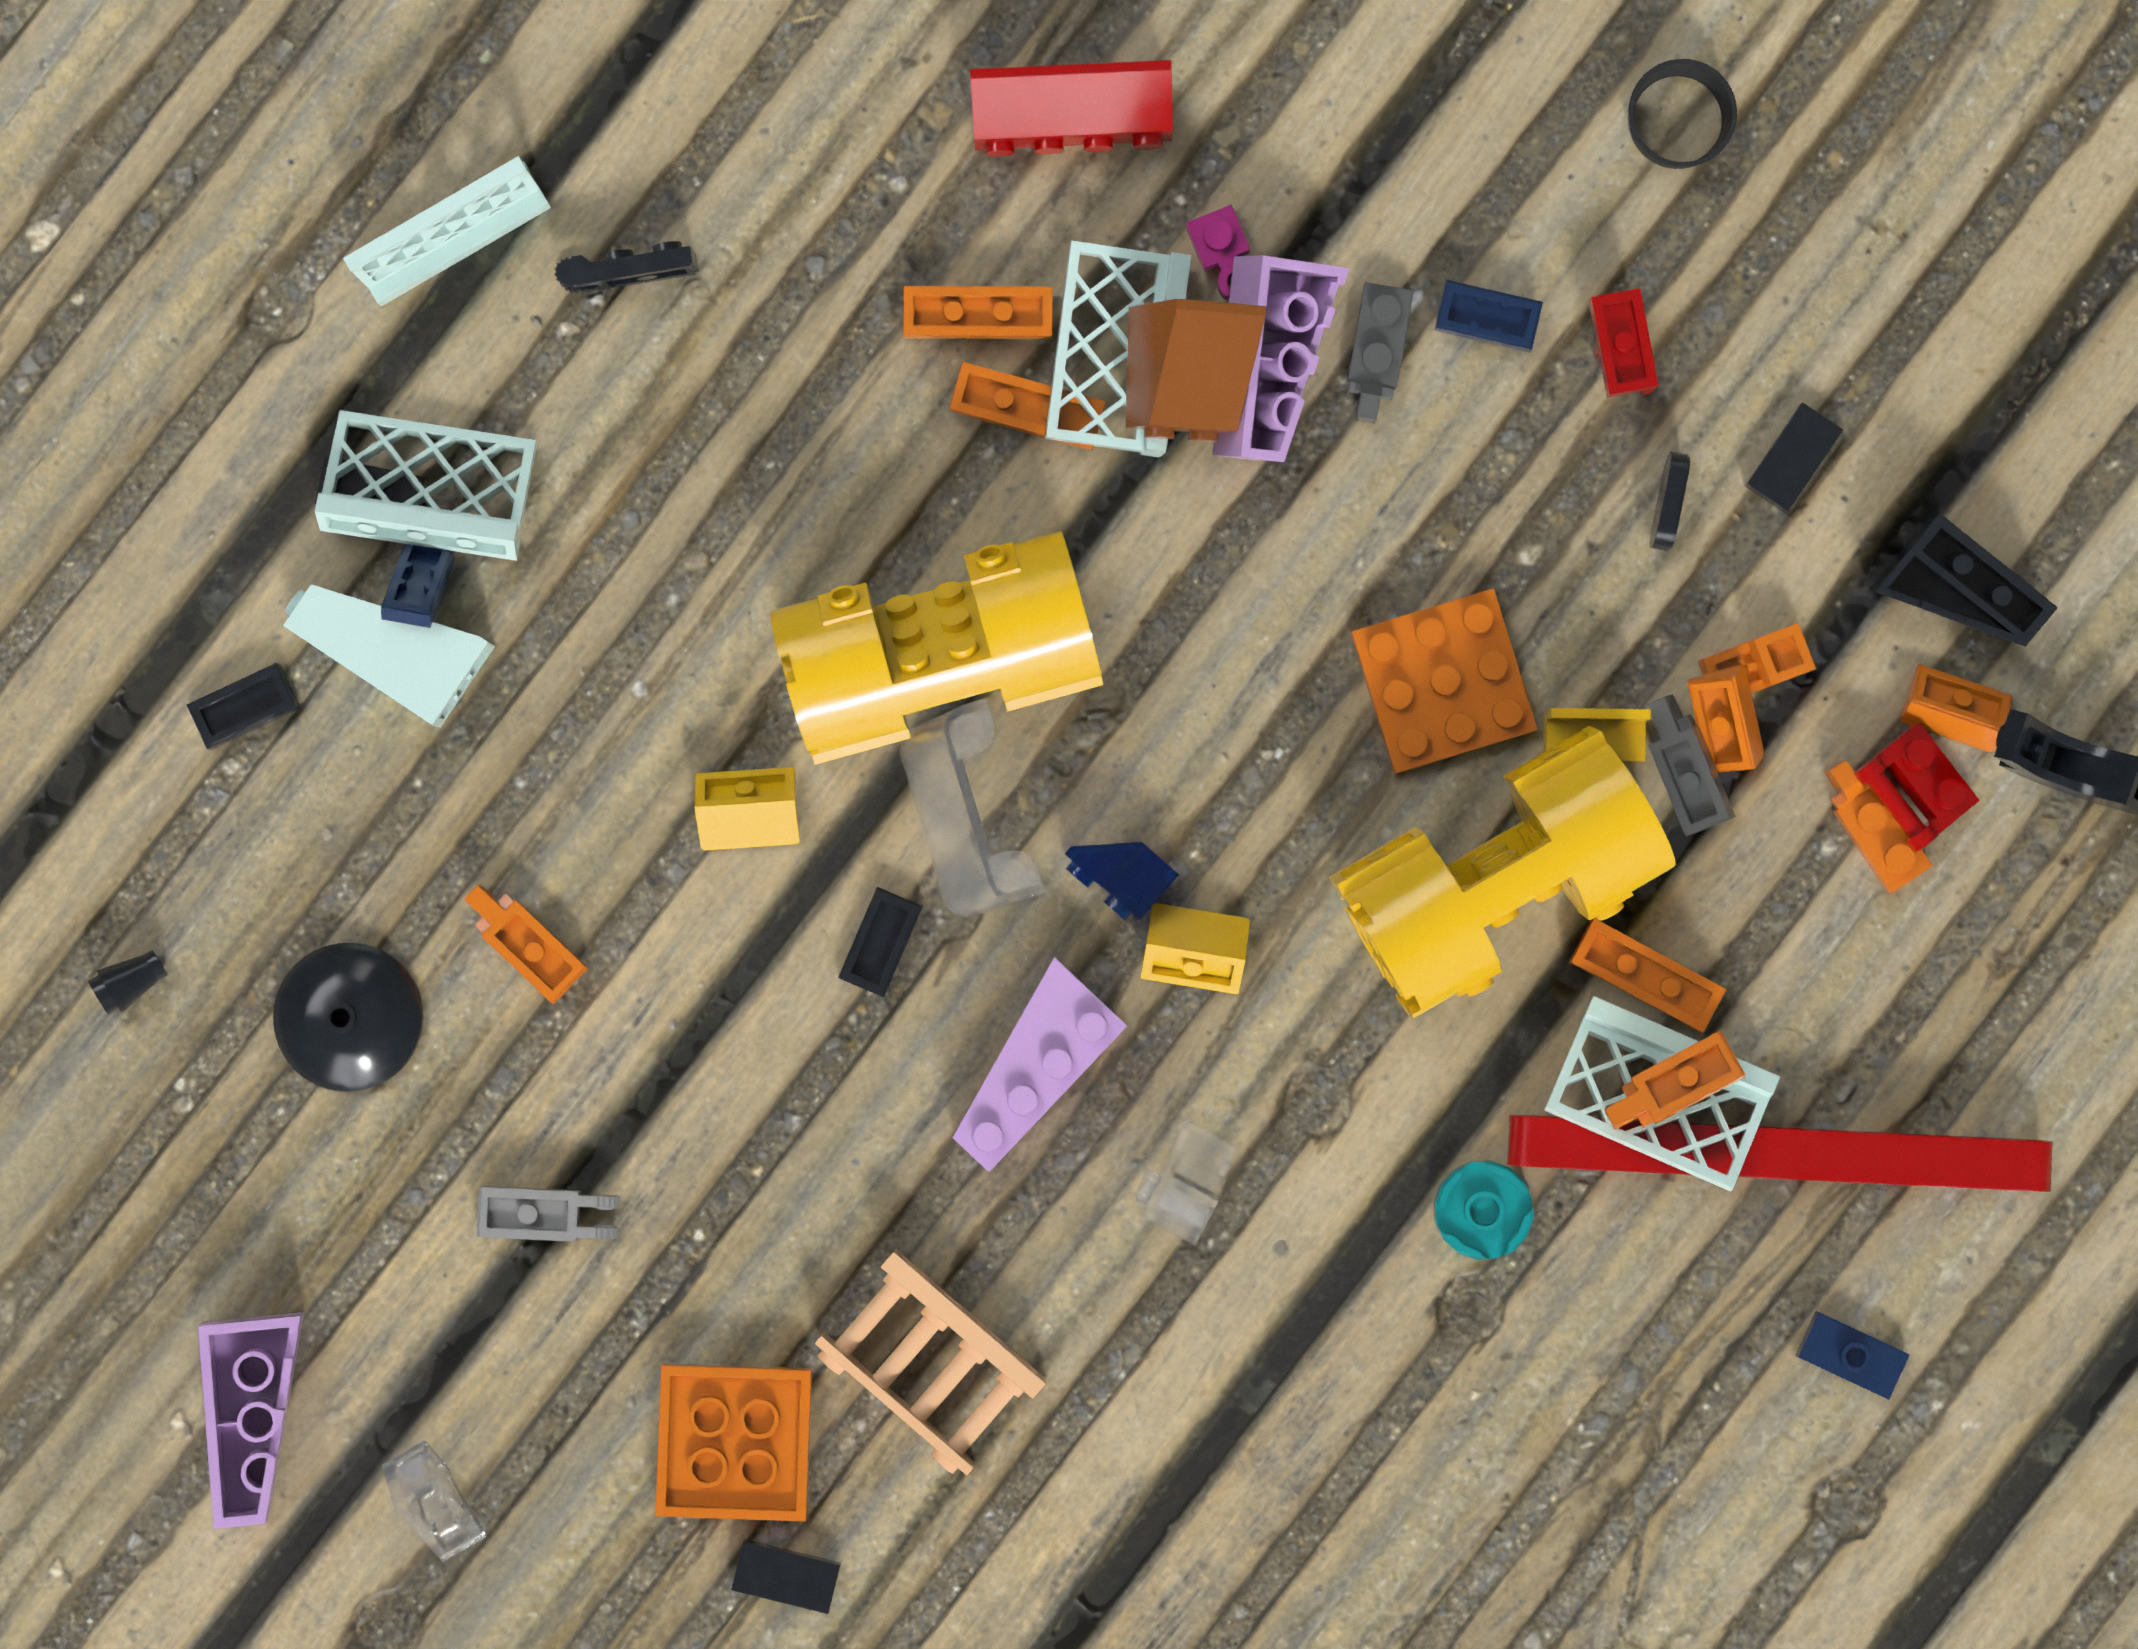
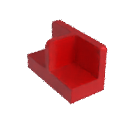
(1623, 343)

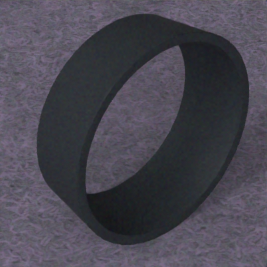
(1709, 78)

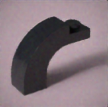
(2067, 763)

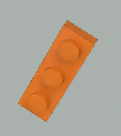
(978, 312)
(1017, 403)
(1647, 975)

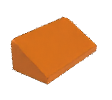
(1956, 708)
(1727, 718)

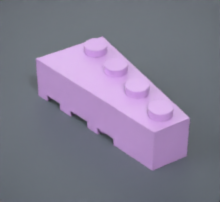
(1297, 311)
(1045, 1054)
(246, 1404)

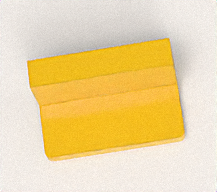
(1621, 728)
(746, 808)
(1195, 948)

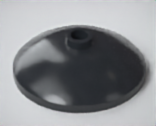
(382, 1011)

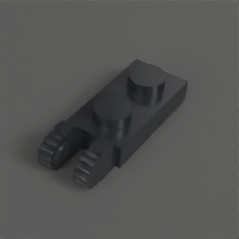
(625, 269)

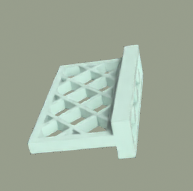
(448, 231)
(1169, 284)
(417, 524)
(1655, 1044)

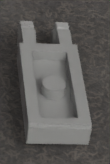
(540, 1214)

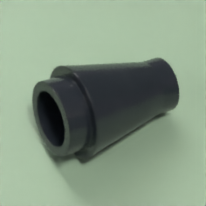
(126, 981)

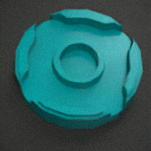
(1474, 1195)

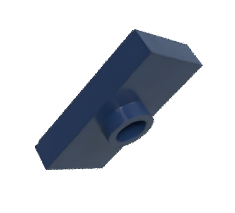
(1488, 316)
(417, 585)
(1852, 1355)

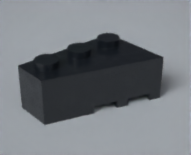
(1964, 582)

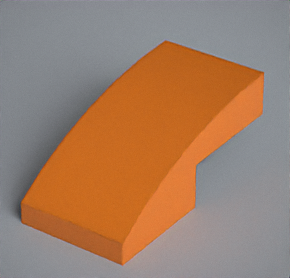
(1766, 658)

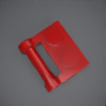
(1926, 779)

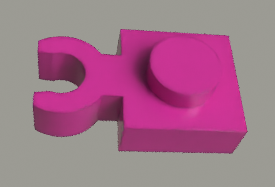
(1216, 241)

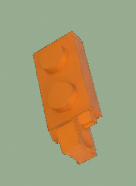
(1874, 830)
(526, 943)
(1677, 1083)

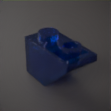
(1125, 871)

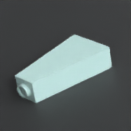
(409, 663)

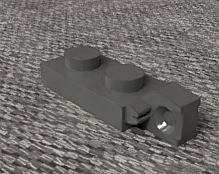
(1378, 346)
(1687, 768)

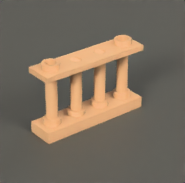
(939, 1313)

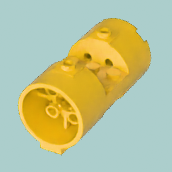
(866, 666)
(1578, 833)

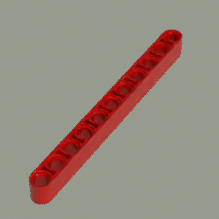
(1798, 1154)

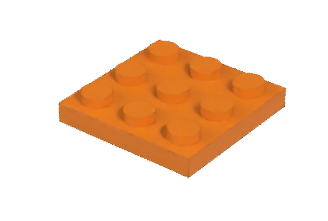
(1444, 681)
(733, 1442)

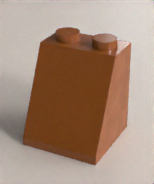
(1190, 366)

